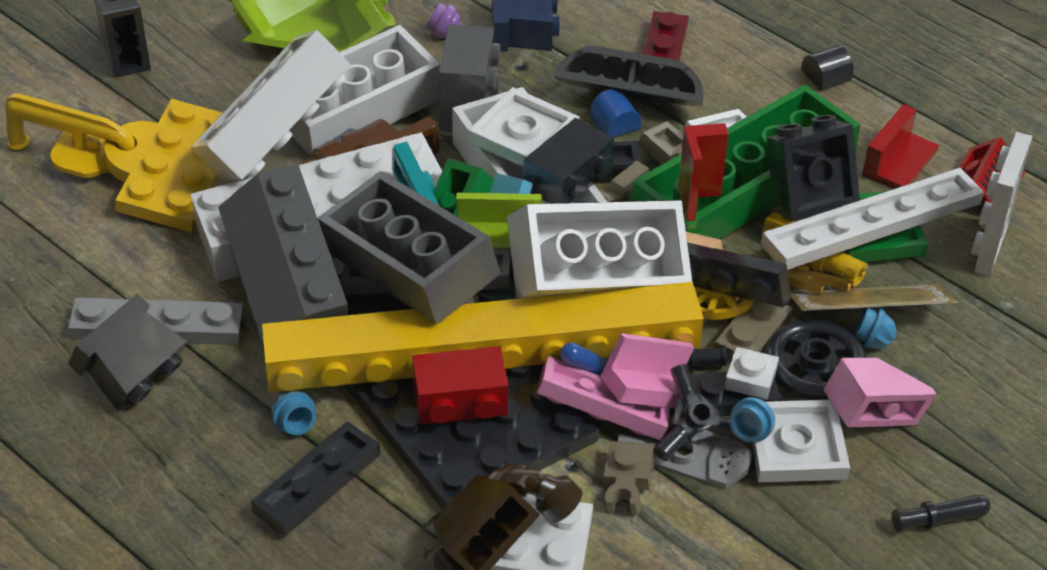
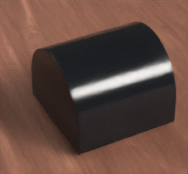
(829, 67)

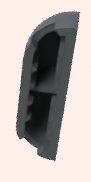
(632, 74)

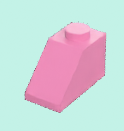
(877, 394)

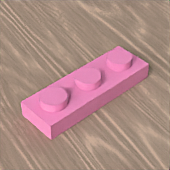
(589, 393)

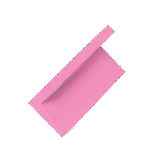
(641, 369)

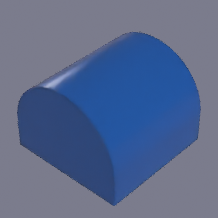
(614, 113)

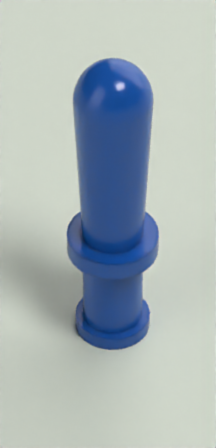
(582, 358)

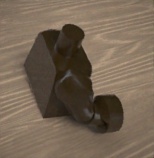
(493, 515)

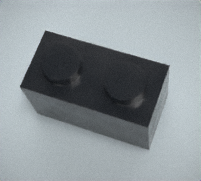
(569, 162)

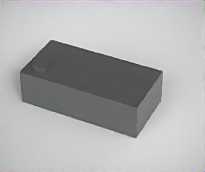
(409, 246)

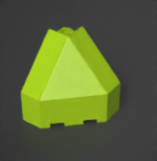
(339, 21)

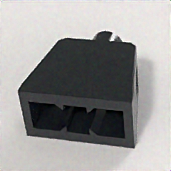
(123, 23)

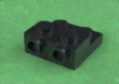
(814, 166)

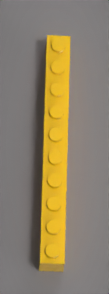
(527, 329)

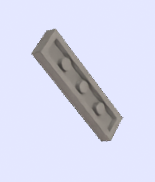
(192, 320)

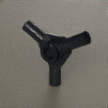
(693, 417)

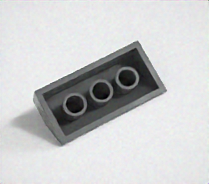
(281, 250)

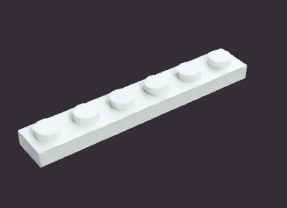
(871, 218)

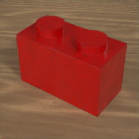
(460, 385)

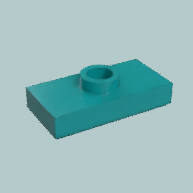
(409, 172)

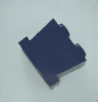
(525, 23)

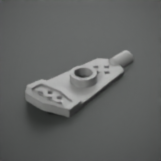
(705, 460)

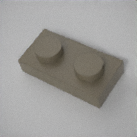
(754, 328)

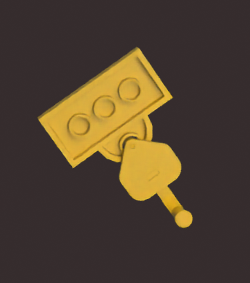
(145, 155)

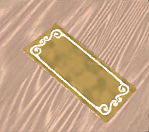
(872, 297)

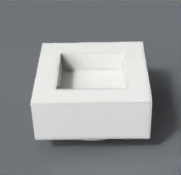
(751, 373)

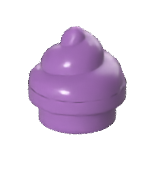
(442, 18)

